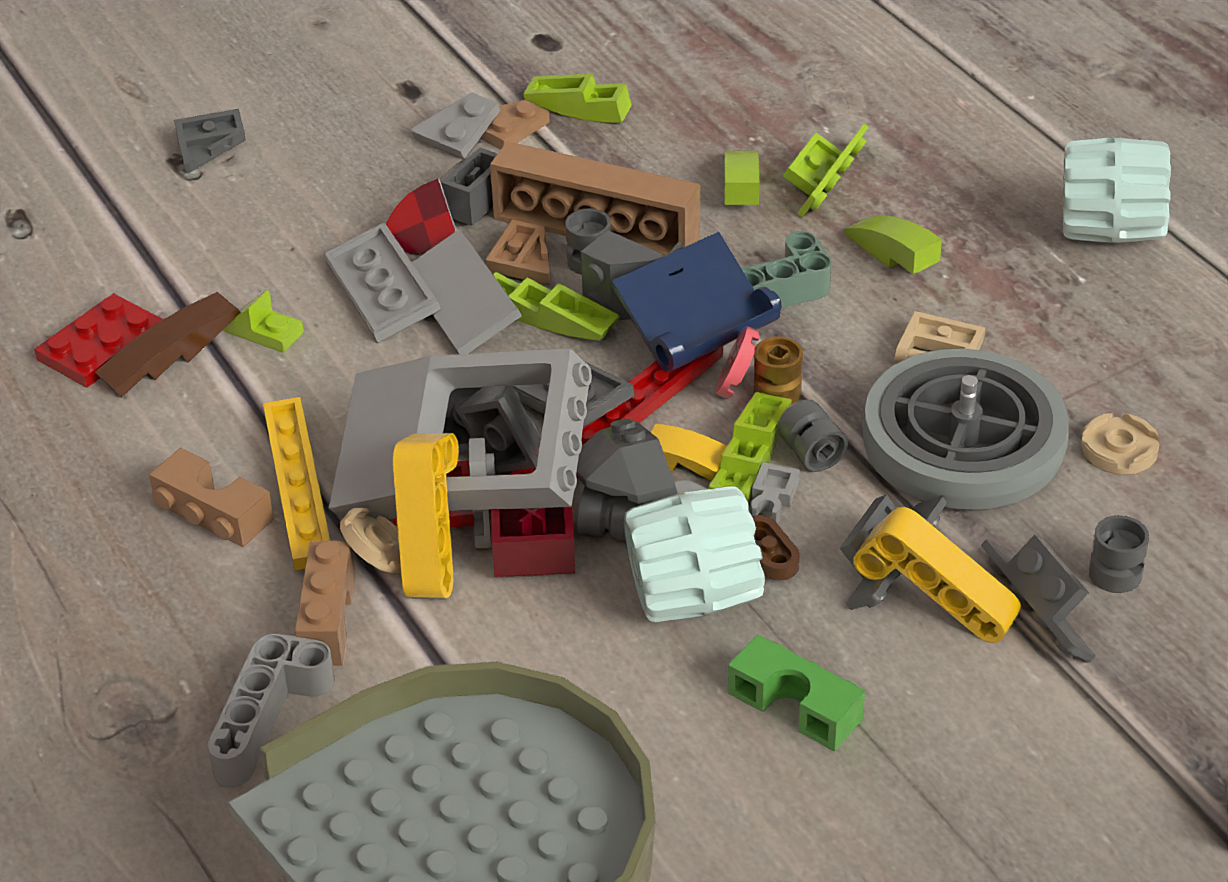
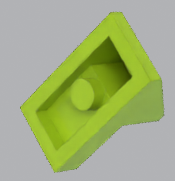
(264, 326)

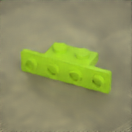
(817, 167)

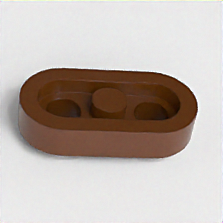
(779, 553)

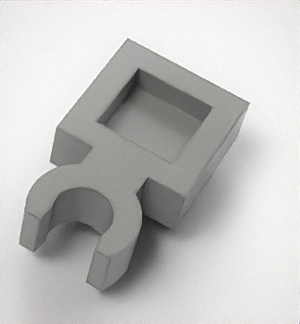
(774, 488)

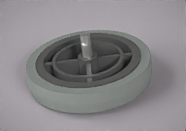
(965, 428)

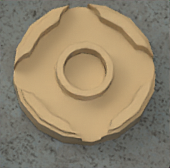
(1120, 443)
(372, 539)

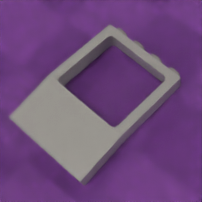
(414, 400)

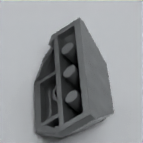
(626, 463)

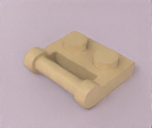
(937, 333)

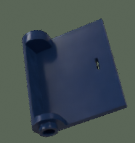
(694, 309)

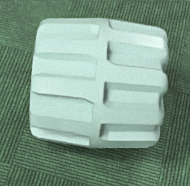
(1116, 190)
(694, 554)

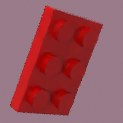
(94, 338)

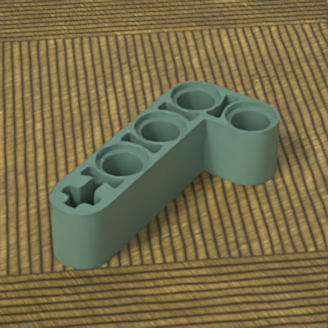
(800, 275)

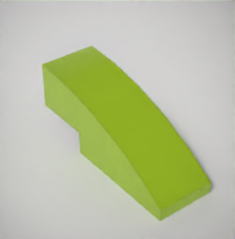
(580, 97)
(741, 177)
(897, 242)

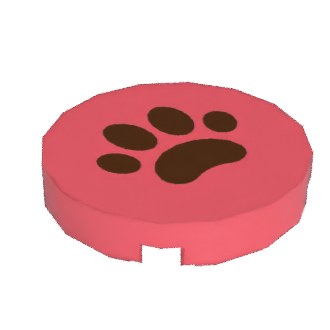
(737, 362)

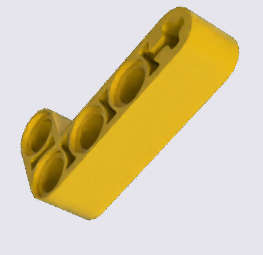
(423, 513)
(939, 570)

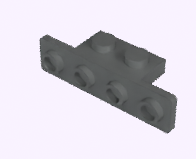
(1047, 586)
(874, 591)

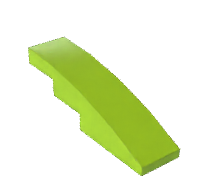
(558, 309)
(752, 443)

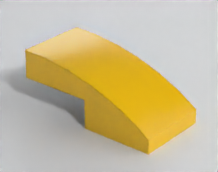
(690, 450)

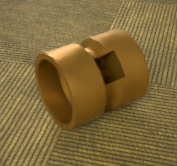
(778, 367)

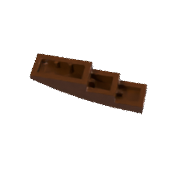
(161, 345)

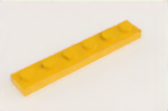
(296, 477)

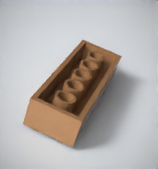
(551, 185)

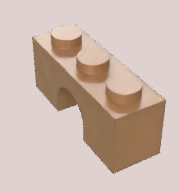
(187, 488)
(324, 594)

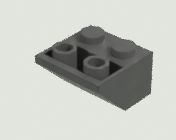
(469, 187)

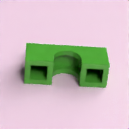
(770, 672)

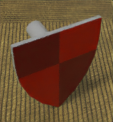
(422, 219)

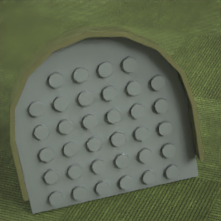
(456, 783)

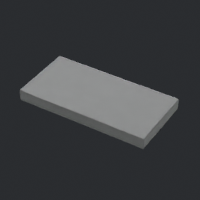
(381, 282)
(468, 293)

